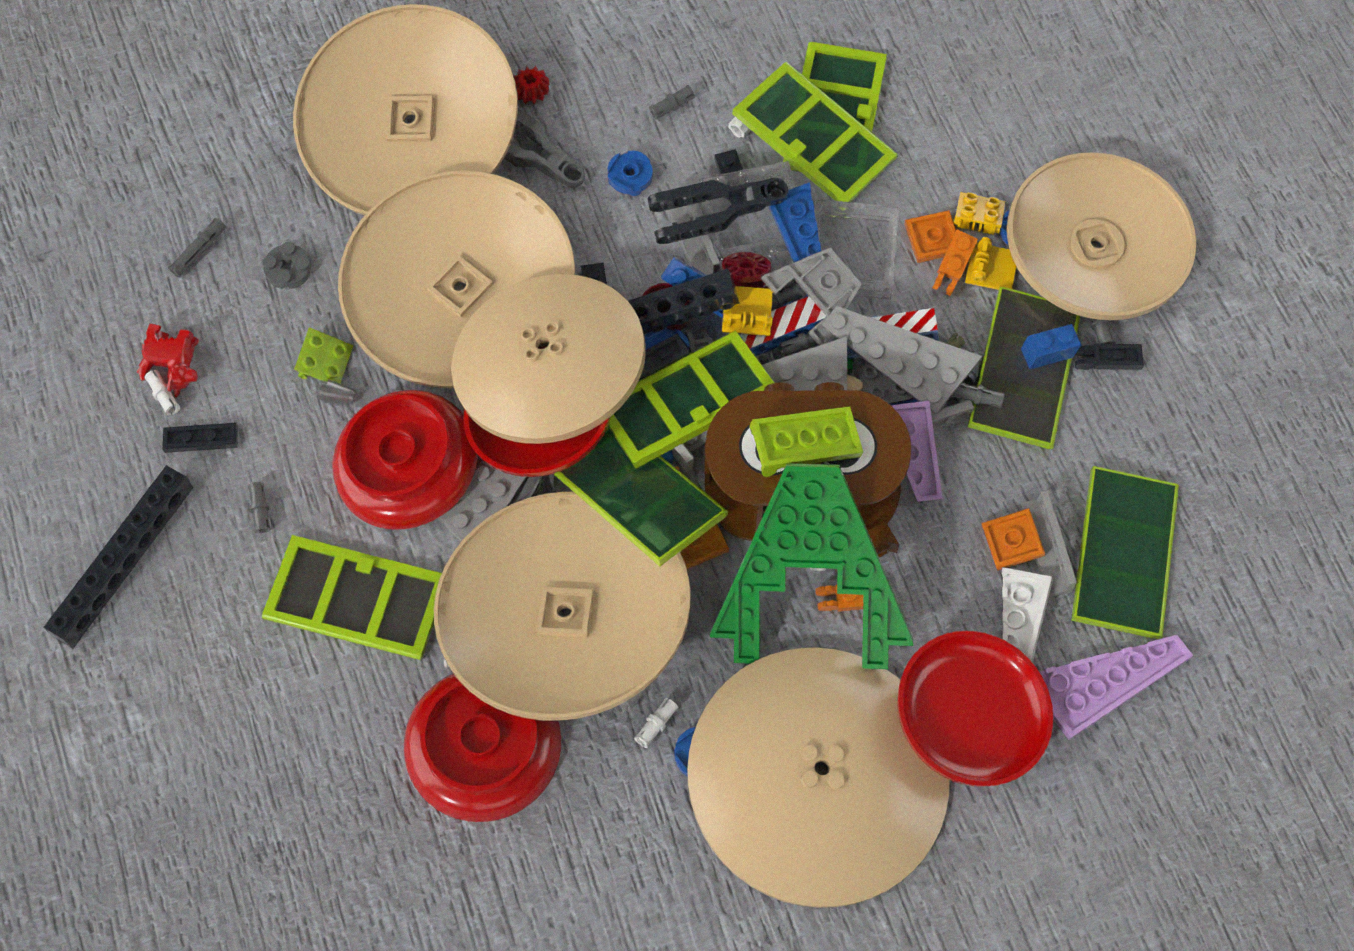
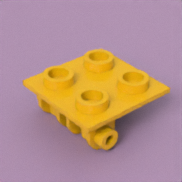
(979, 210)
(990, 266)
(752, 313)

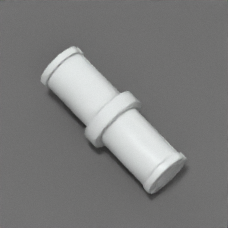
(161, 392)
(656, 722)

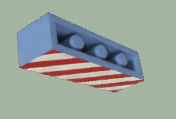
(920, 322)

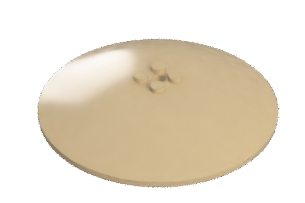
(393, 67)
(422, 242)
(504, 599)
(781, 821)

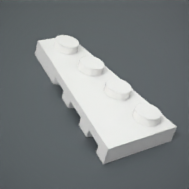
(1024, 608)

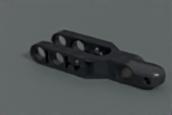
(743, 198)

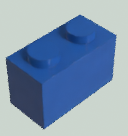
(1050, 346)

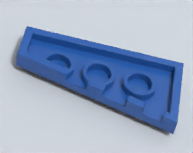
(797, 223)

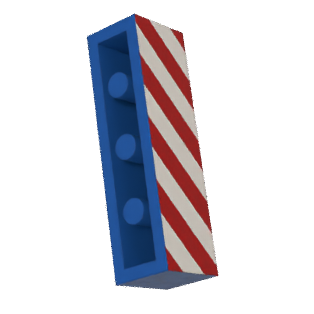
(786, 324)

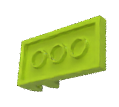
(805, 438)

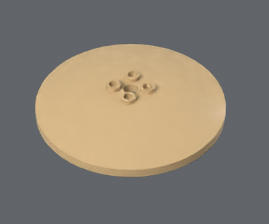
(1108, 200)
(556, 390)

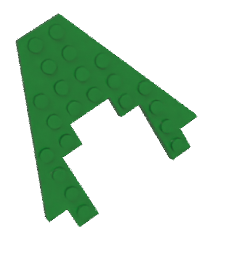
(813, 525)

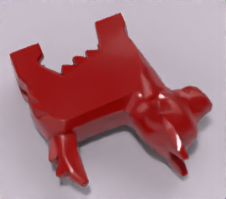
(169, 353)

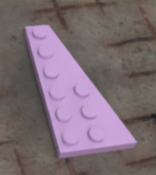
(1099, 684)

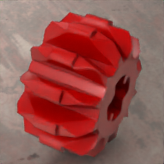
(531, 84)

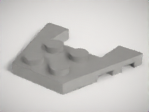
(824, 280)

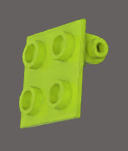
(323, 357)

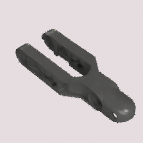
(550, 160)

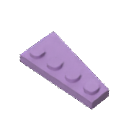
(923, 465)

